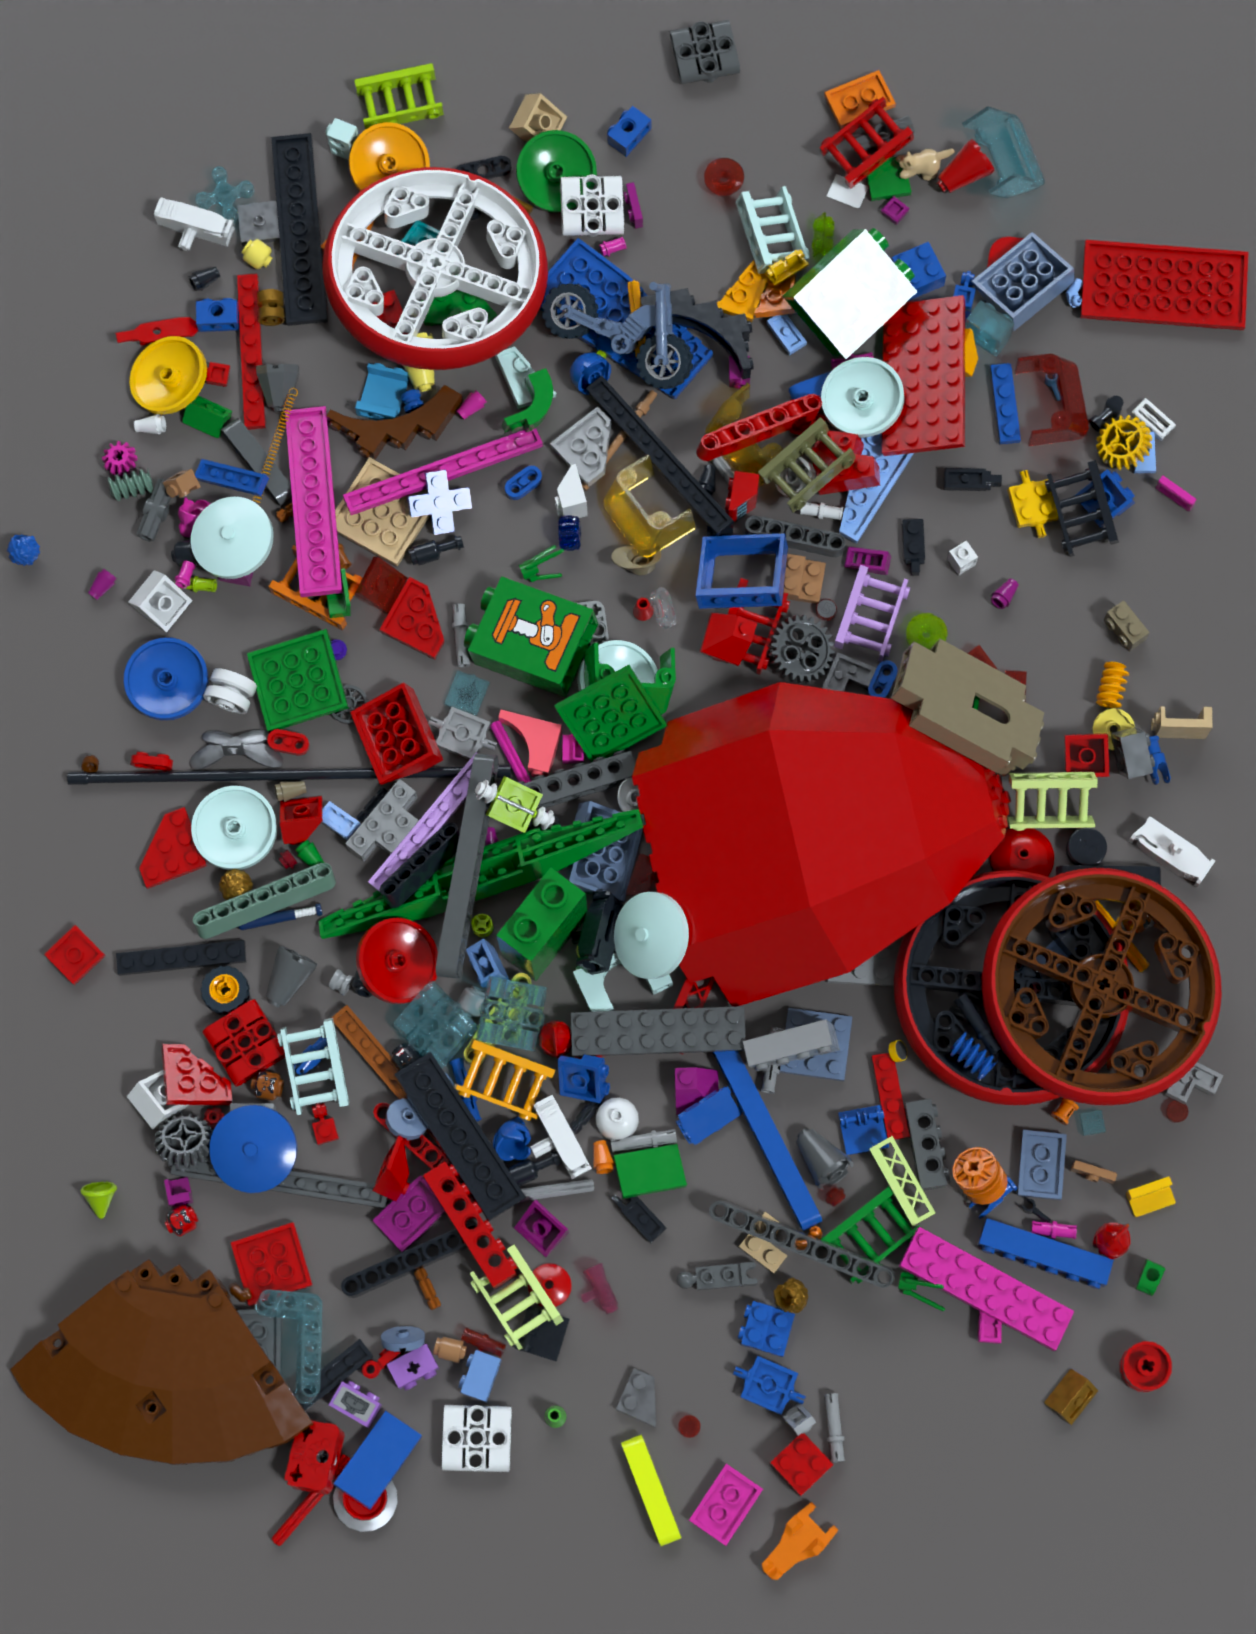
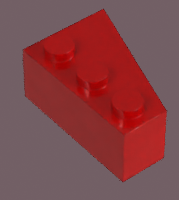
(860, 475)

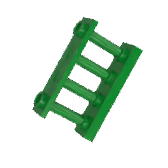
(867, 1214)

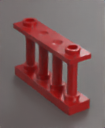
(885, 149)
(762, 661)

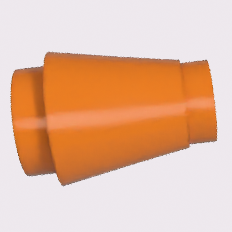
(602, 1158)

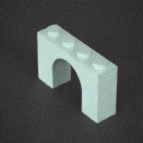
(595, 994)

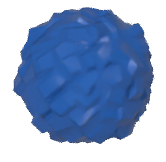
(23, 549)

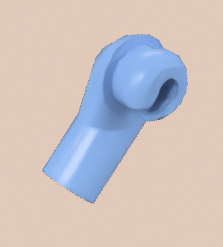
(1073, 295)

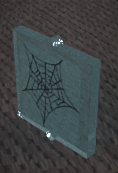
(467, 692)

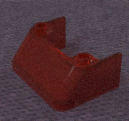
(1066, 424)

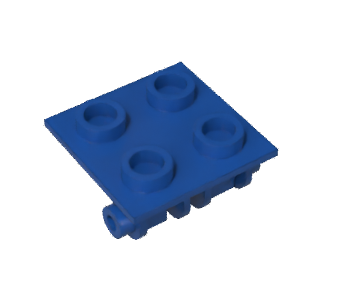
(863, 1129)

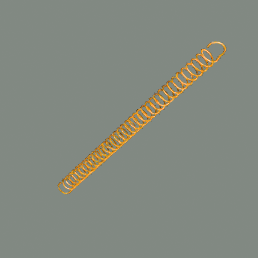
(288, 409)

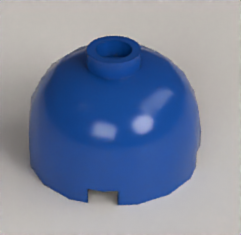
(587, 369)

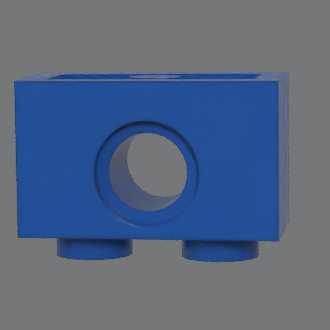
(627, 141)
(225, 322)

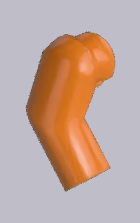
(814, 1231)

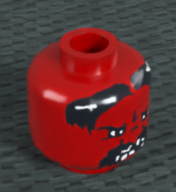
(181, 1220)

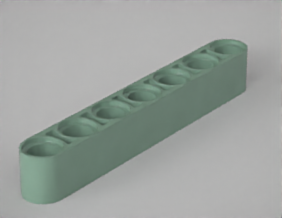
(264, 900)

